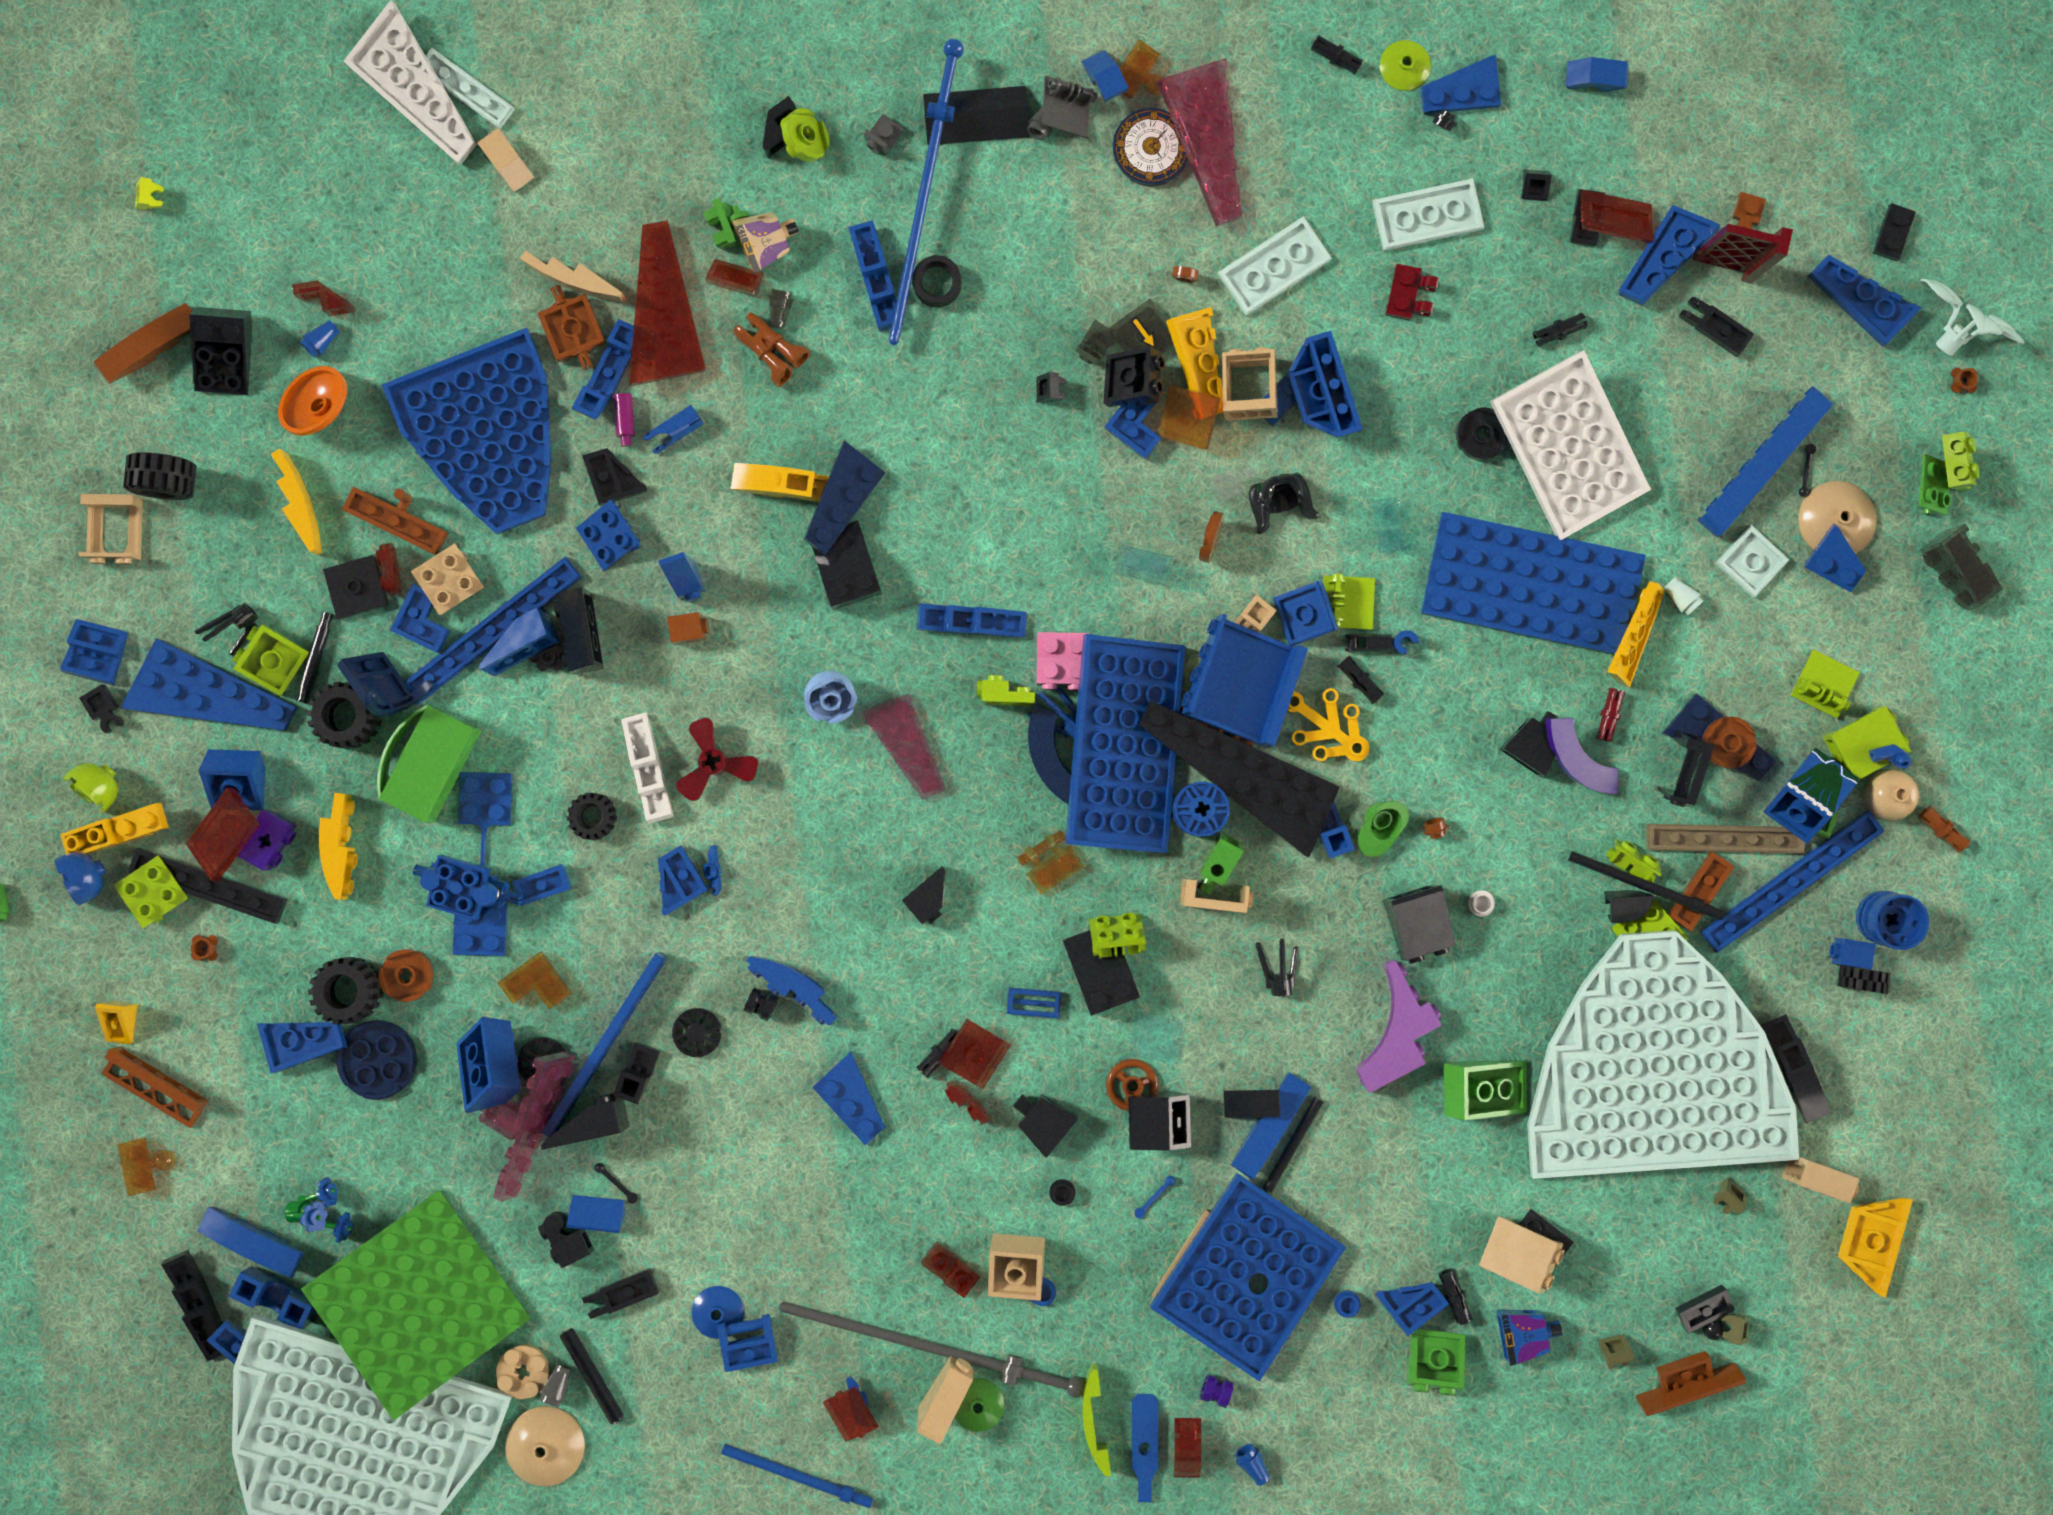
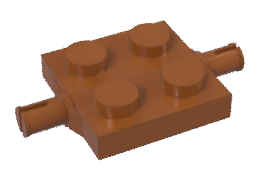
(571, 327)

